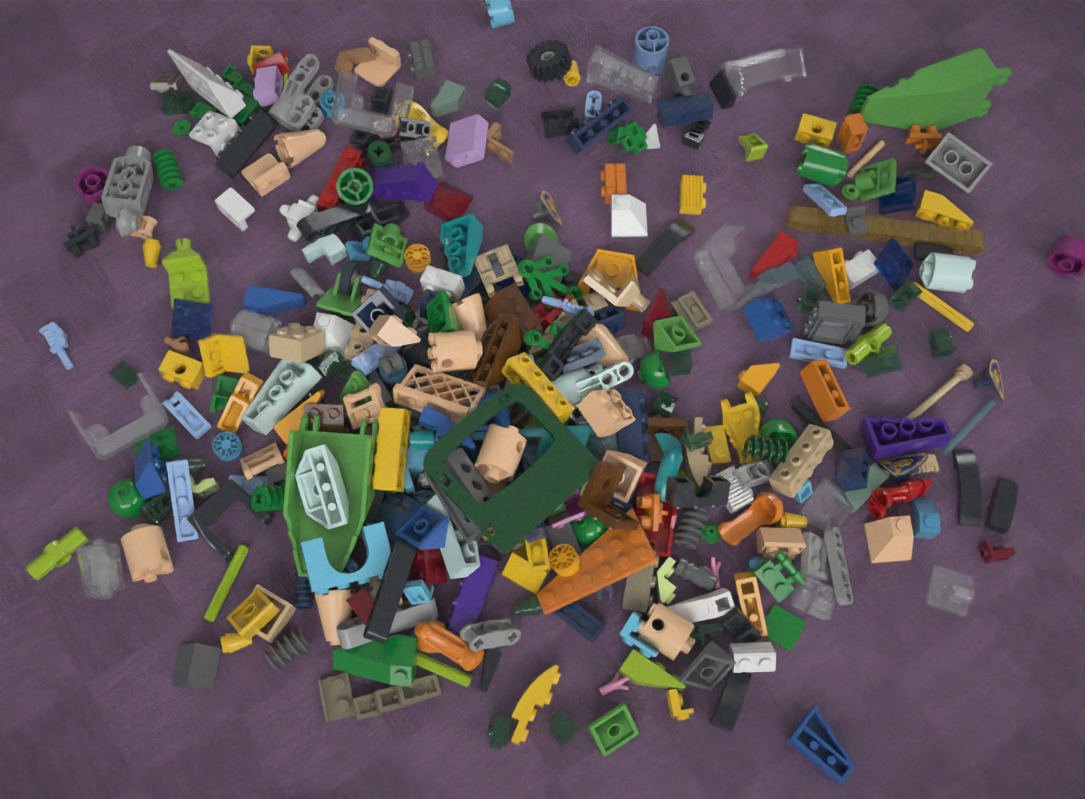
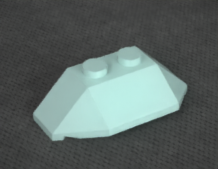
(322, 488)

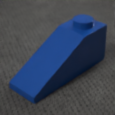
(271, 301)

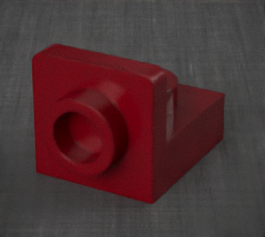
(995, 554)

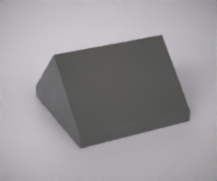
(196, 666)
(708, 667)

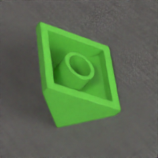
(674, 335)
(613, 729)

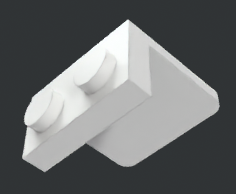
(215, 131)

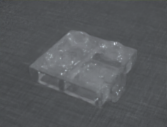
(949, 591)
(814, 598)

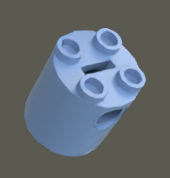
(651, 49)

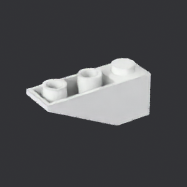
(705, 606)

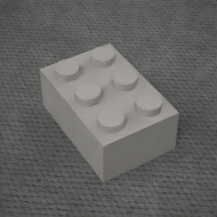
(958, 162)

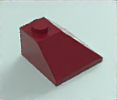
(448, 202)
(657, 311)

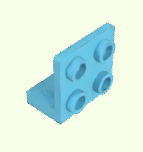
(631, 638)

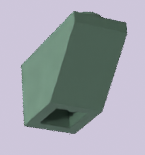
(449, 99)

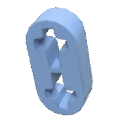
(592, 106)

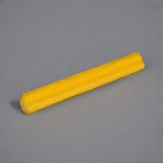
(945, 309)

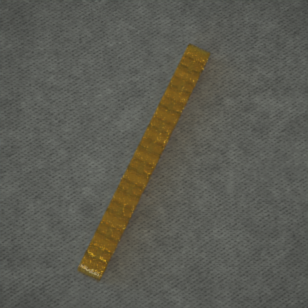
(883, 229)

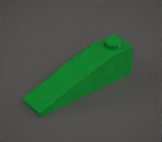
(387, 663)

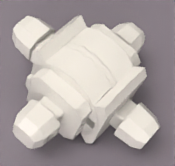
(297, 212)

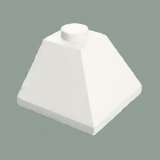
(628, 216)
(335, 332)

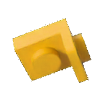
(675, 703)

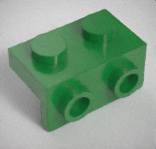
(166, 442)

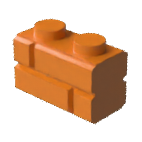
(851, 133)
(614, 181)

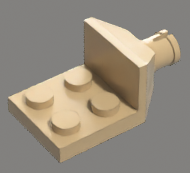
(627, 295)

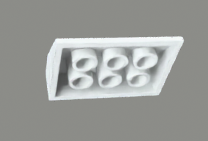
(209, 85)

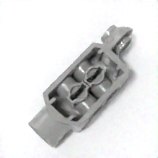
(128, 189)

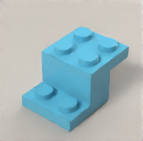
(414, 467)

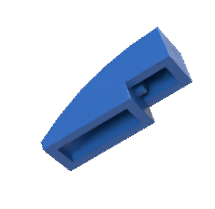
(436, 421)

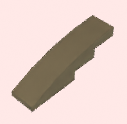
(395, 697)

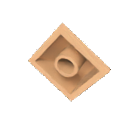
(889, 539)

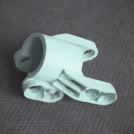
(579, 382)

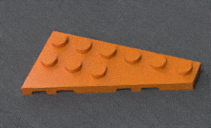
(603, 563)

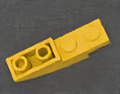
(536, 695)

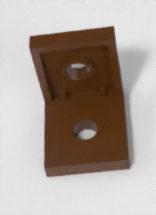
(599, 493)

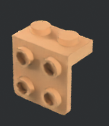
(384, 66)
(266, 174)

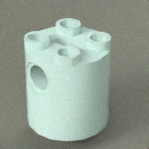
(947, 272)

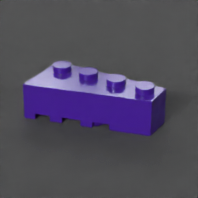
(403, 182)
(903, 436)
(473, 595)

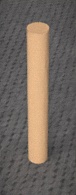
(865, 159)

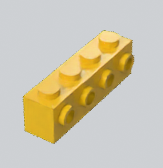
(524, 371)
(391, 449)

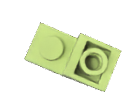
(204, 488)
(663, 586)

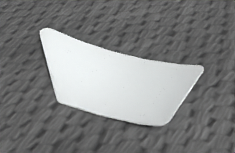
(652, 138)

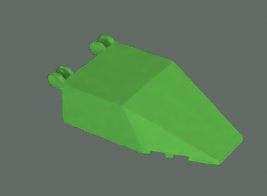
(938, 93)
(357, 466)

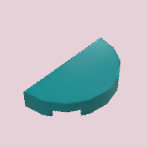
(666, 442)

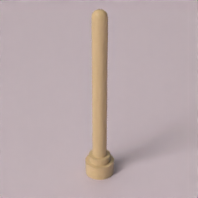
(962, 373)

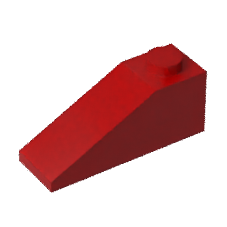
(776, 255)

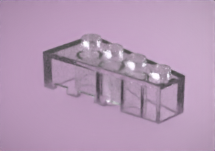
(620, 75)

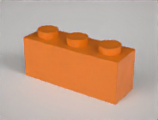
(824, 390)

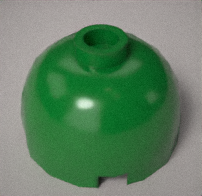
(354, 186)
(653, 371)
(779, 429)
(125, 499)
(588, 530)

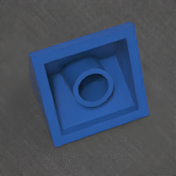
(425, 529)

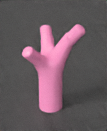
(715, 570)
(614, 685)

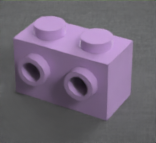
(268, 85)

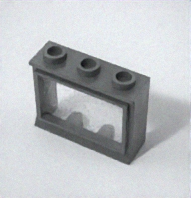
(834, 323)

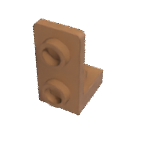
(348, 58)
(492, 145)

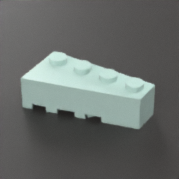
(280, 394)
(459, 557)

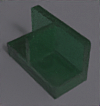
(881, 362)

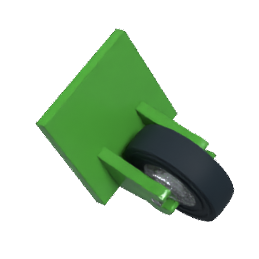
(345, 295)

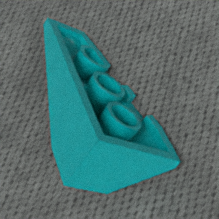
(461, 243)

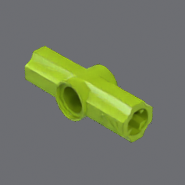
(867, 343)
(57, 553)

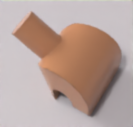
(179, 345)

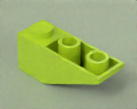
(646, 673)

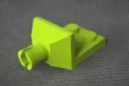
(187, 273)

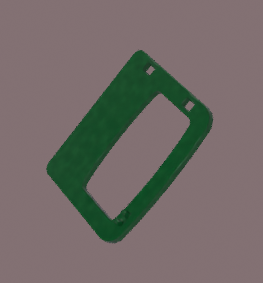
(534, 493)

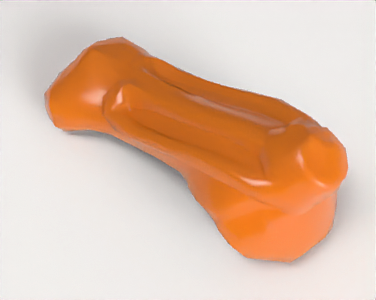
(763, 511)
(435, 638)

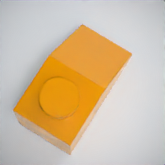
(757, 377)

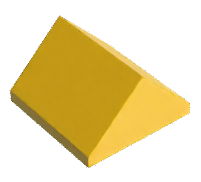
(518, 571)
(252, 614)

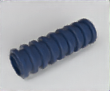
(303, 592)

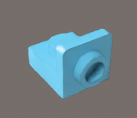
(418, 592)

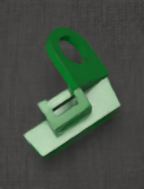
(631, 132)

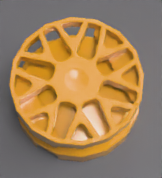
(417, 258)
(565, 560)

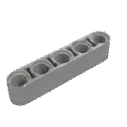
(406, 617)

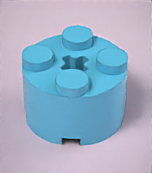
(501, 12)

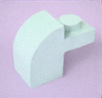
(328, 245)

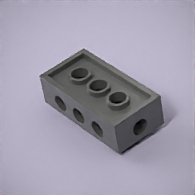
(466, 474)

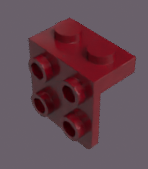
(428, 566)

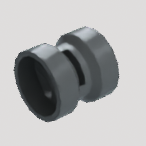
(395, 361)

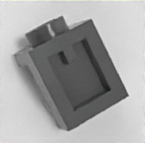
(855, 221)

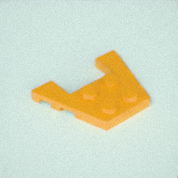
(614, 268)

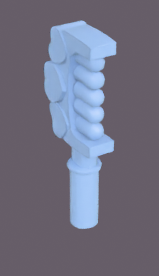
(397, 289)
(568, 308)
(57, 341)

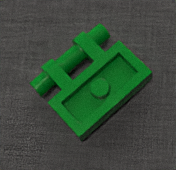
(774, 580)

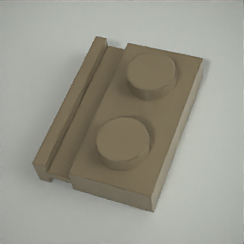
(164, 82)
(692, 311)
(336, 697)

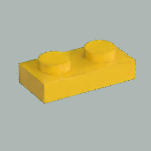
(718, 450)

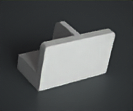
(234, 208)

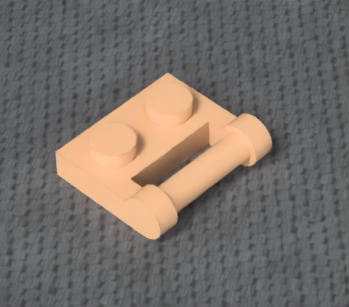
(366, 411)
(261, 460)

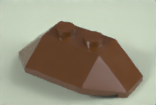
(498, 345)

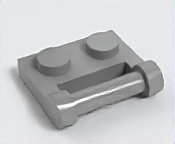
(814, 557)

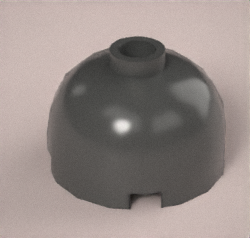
(876, 306)

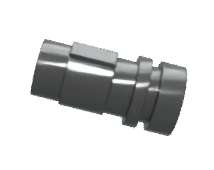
(698, 575)

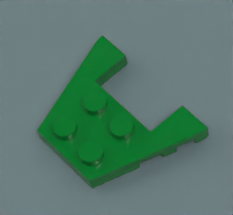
(238, 82)

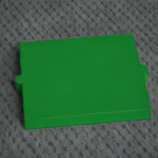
(783, 627)

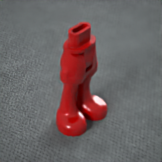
(906, 491)

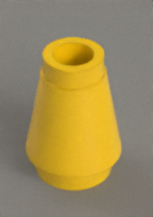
(573, 76)
(151, 252)
(791, 520)
(233, 641)

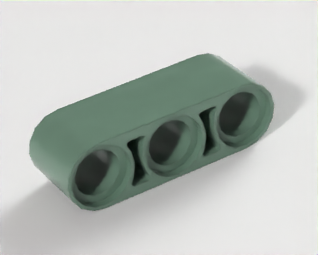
(875, 479)

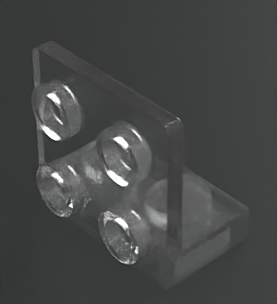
(423, 151)

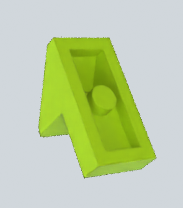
(754, 146)

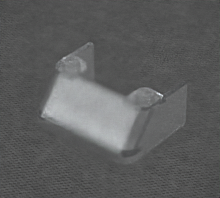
(765, 68)
(350, 112)
(719, 273)
(108, 445)

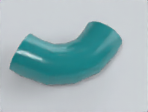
(668, 467)

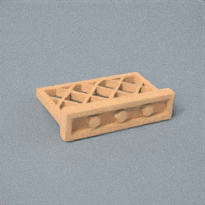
(417, 399)

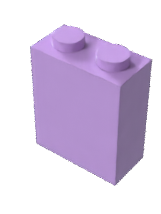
(466, 140)

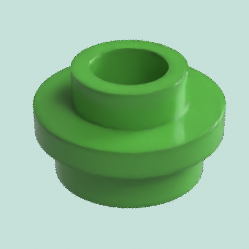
(848, 196)

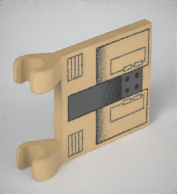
(497, 266)

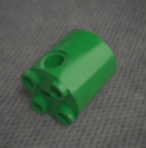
(823, 165)

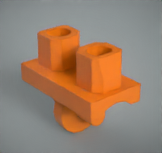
(923, 140)
(652, 511)

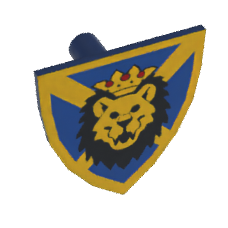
(991, 376)
(903, 465)

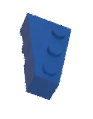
(819, 746)

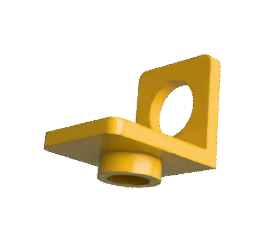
(255, 54)

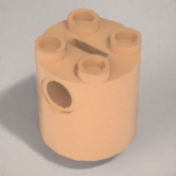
(454, 351)
(500, 454)
(146, 552)
(673, 635)

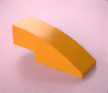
(238, 403)

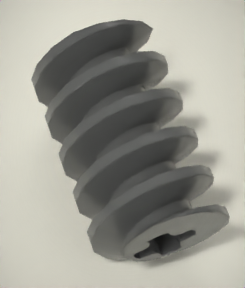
(689, 527)
(286, 649)

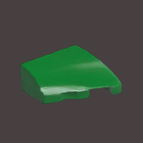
(224, 389)

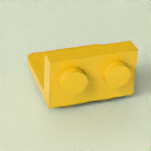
(223, 354)

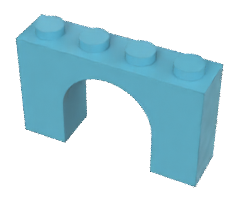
(323, 576)

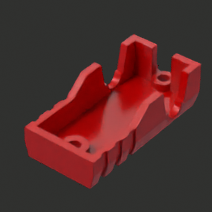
(663, 537)

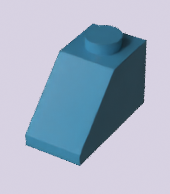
(924, 519)

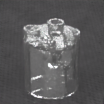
(255, 329)
(101, 569)

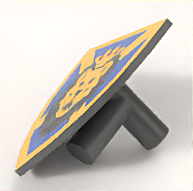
(548, 208)

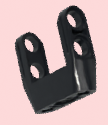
(215, 507)

